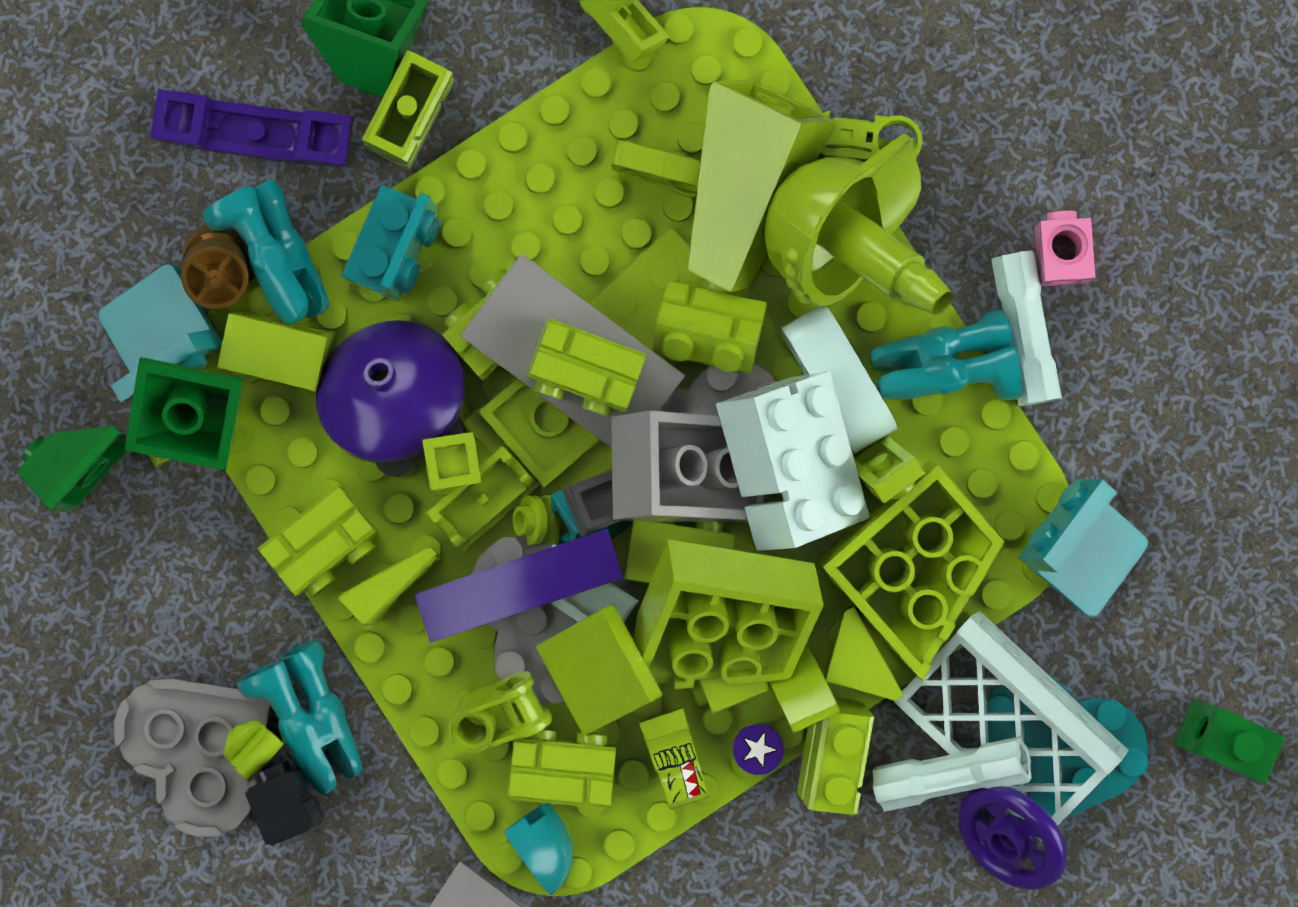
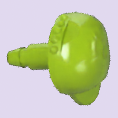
(837, 225)

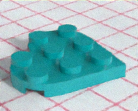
(1109, 713)

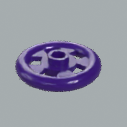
(1010, 838)

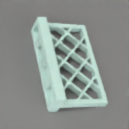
(1032, 688)

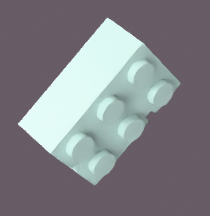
(795, 444)

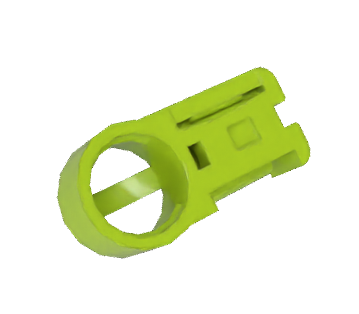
(860, 138)
(657, 166)

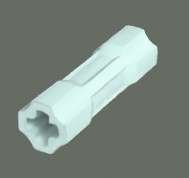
(1021, 301)
(988, 766)

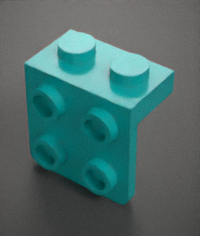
(158, 324)
(1085, 546)

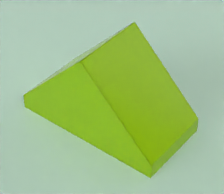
(857, 661)

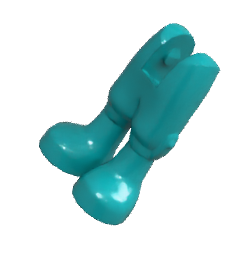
(274, 248)
(933, 369)
(302, 731)

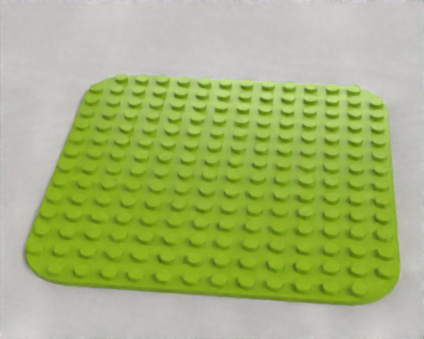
(548, 191)

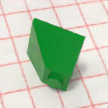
(364, 38)
(184, 413)
(71, 464)

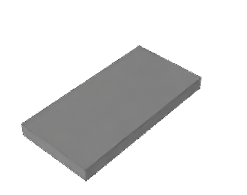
(512, 323)

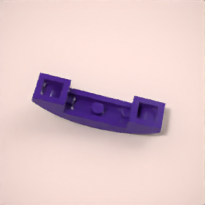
(252, 130)

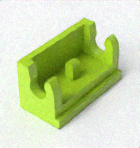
(274, 351)
(476, 508)

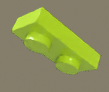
(887, 469)

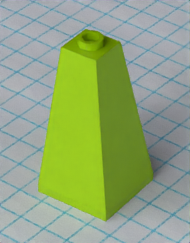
(747, 153)

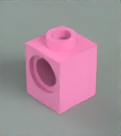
(1057, 271)

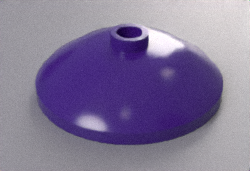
(390, 416)

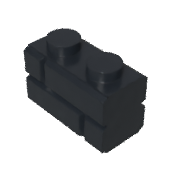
(283, 803)

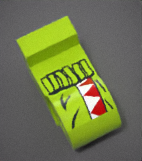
(674, 757)

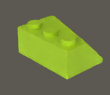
(914, 566)
(725, 615)

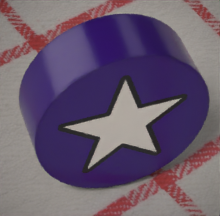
(758, 749)

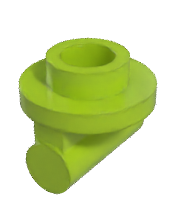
(536, 521)
(250, 748)

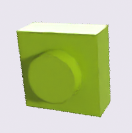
(451, 461)

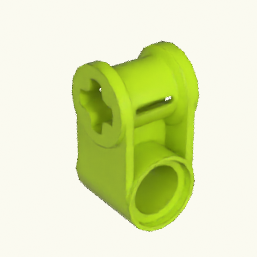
(506, 709)

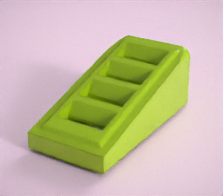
(380, 592)

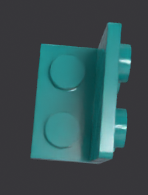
(391, 243)

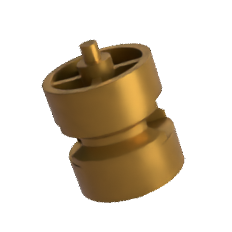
(214, 267)

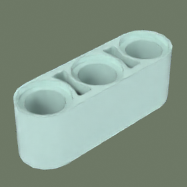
(821, 347)

